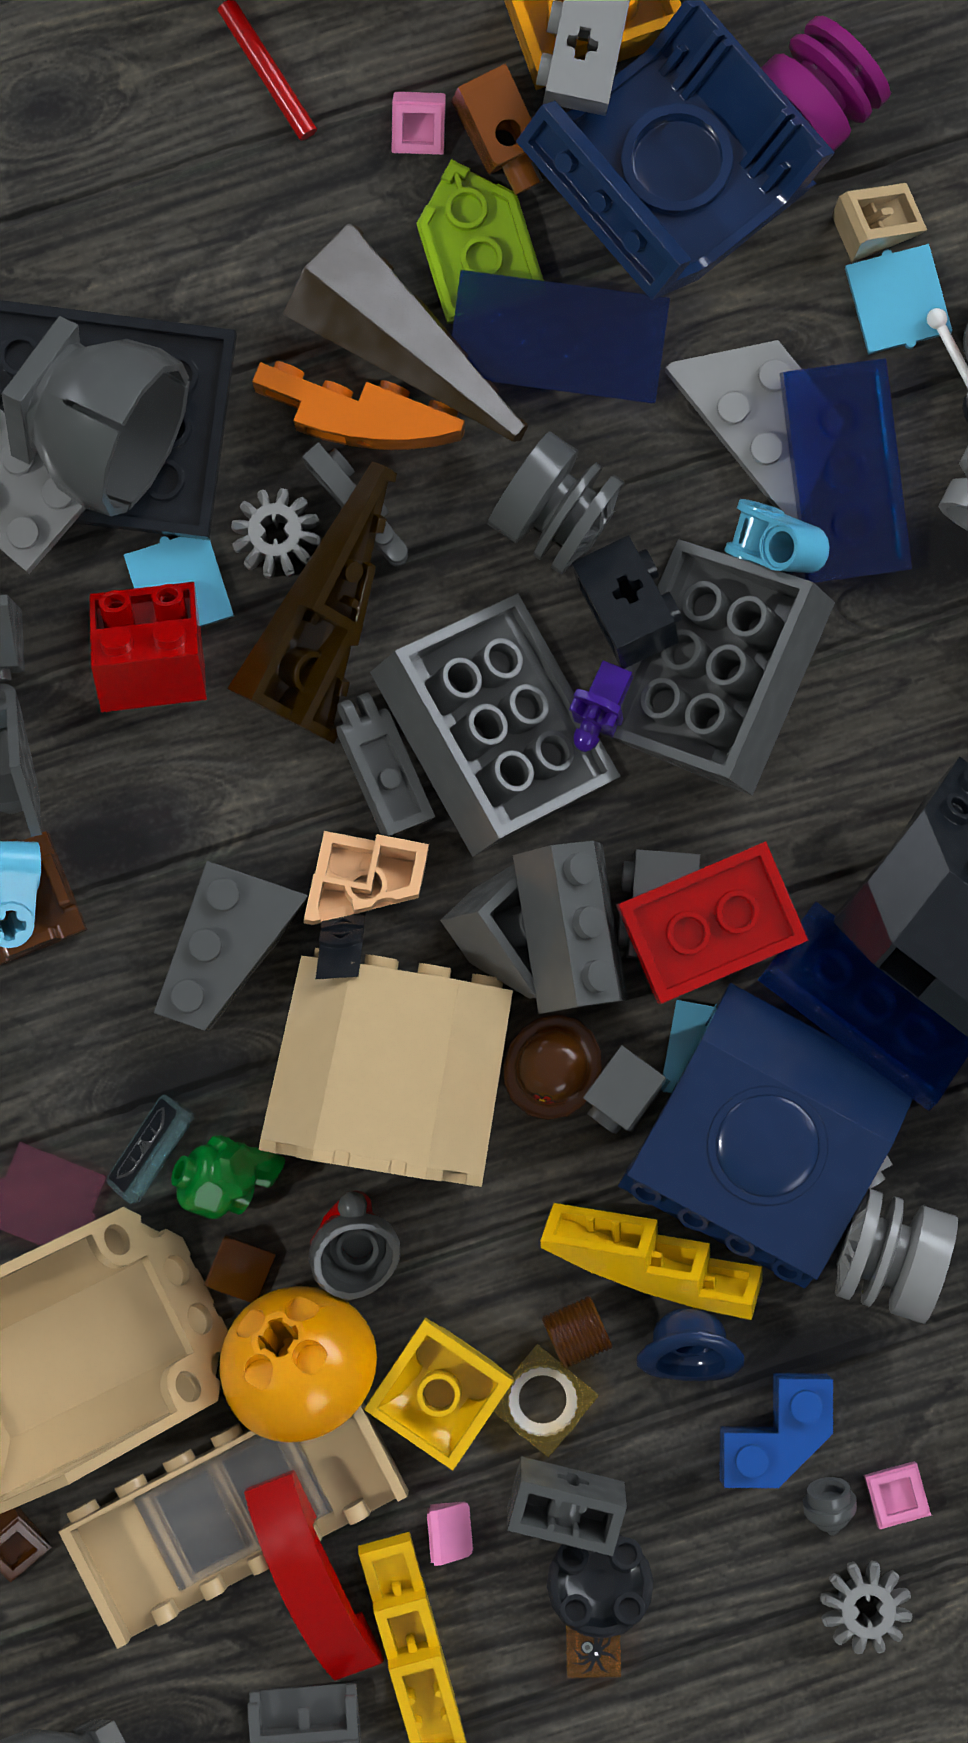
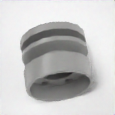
(896, 1255)

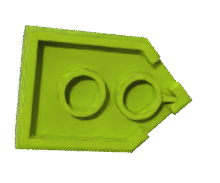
(473, 229)

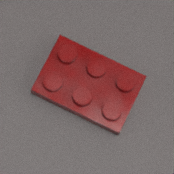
(712, 922)

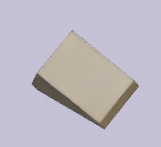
(876, 219)

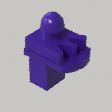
(601, 706)

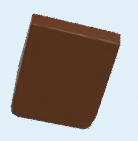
(239, 1269)
(19, 1543)

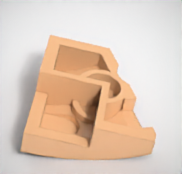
(363, 875)

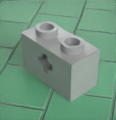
(587, 82)

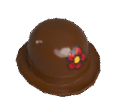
(552, 1066)

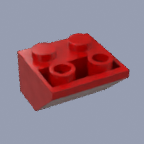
(147, 647)

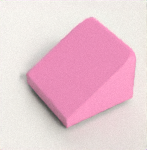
(418, 122)
(449, 1532)

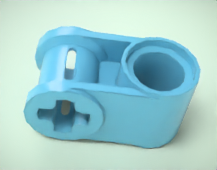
(777, 540)
(18, 889)

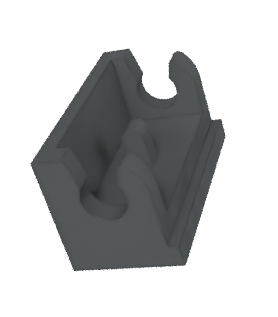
(305, 1714)

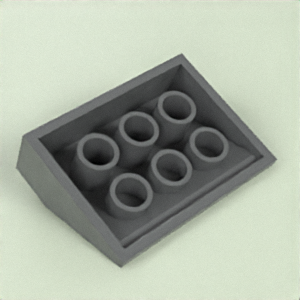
(735, 672)
(492, 723)

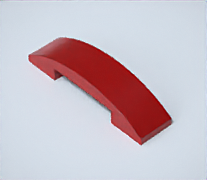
(307, 1579)

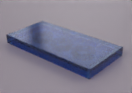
(561, 335)
(847, 466)
(867, 1010)

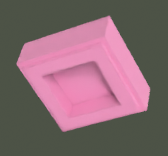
(897, 1495)

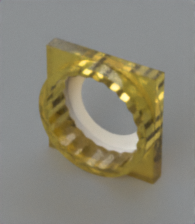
(579, 1398)

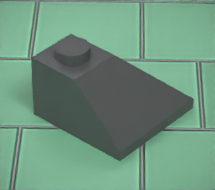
(492, 931)

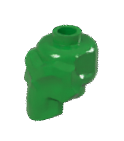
(223, 1176)

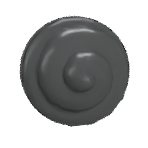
(829, 1504)

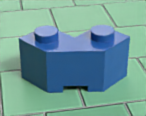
(772, 1454)

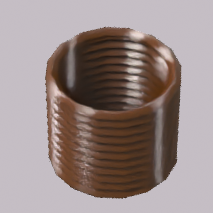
(577, 1332)

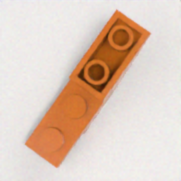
(379, 420)

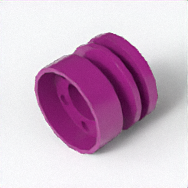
(829, 79)

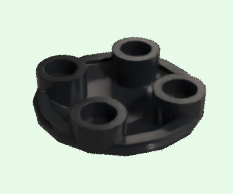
(599, 1591)

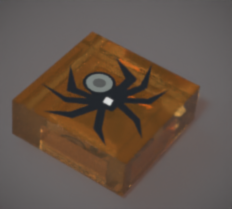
(592, 1656)

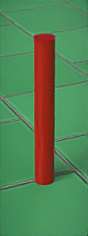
(267, 69)

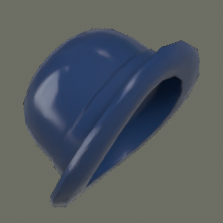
(690, 1347)

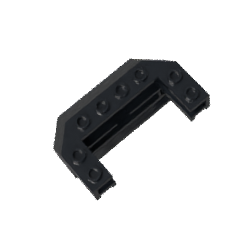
(915, 903)

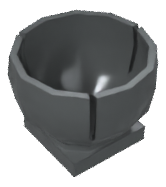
(96, 415)

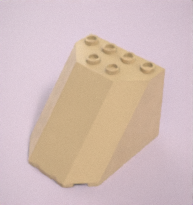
(390, 1071)
(99, 1351)

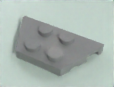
(743, 406)

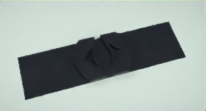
(339, 946)

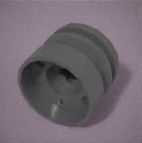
(556, 503)

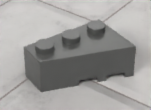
(223, 942)

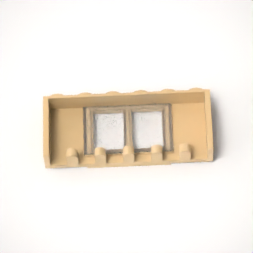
(192, 1528)

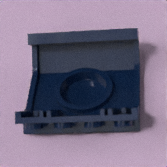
(685, 158)
(768, 1138)

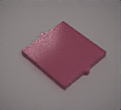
(46, 1195)

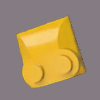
(439, 1393)

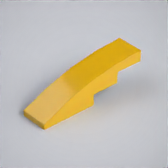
(663, 1266)
(411, 1641)

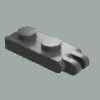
(333, 474)
(382, 767)

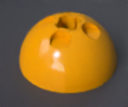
(314, 1378)

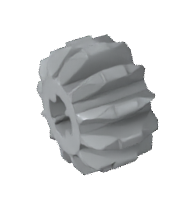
(257, 539)
(885, 1601)

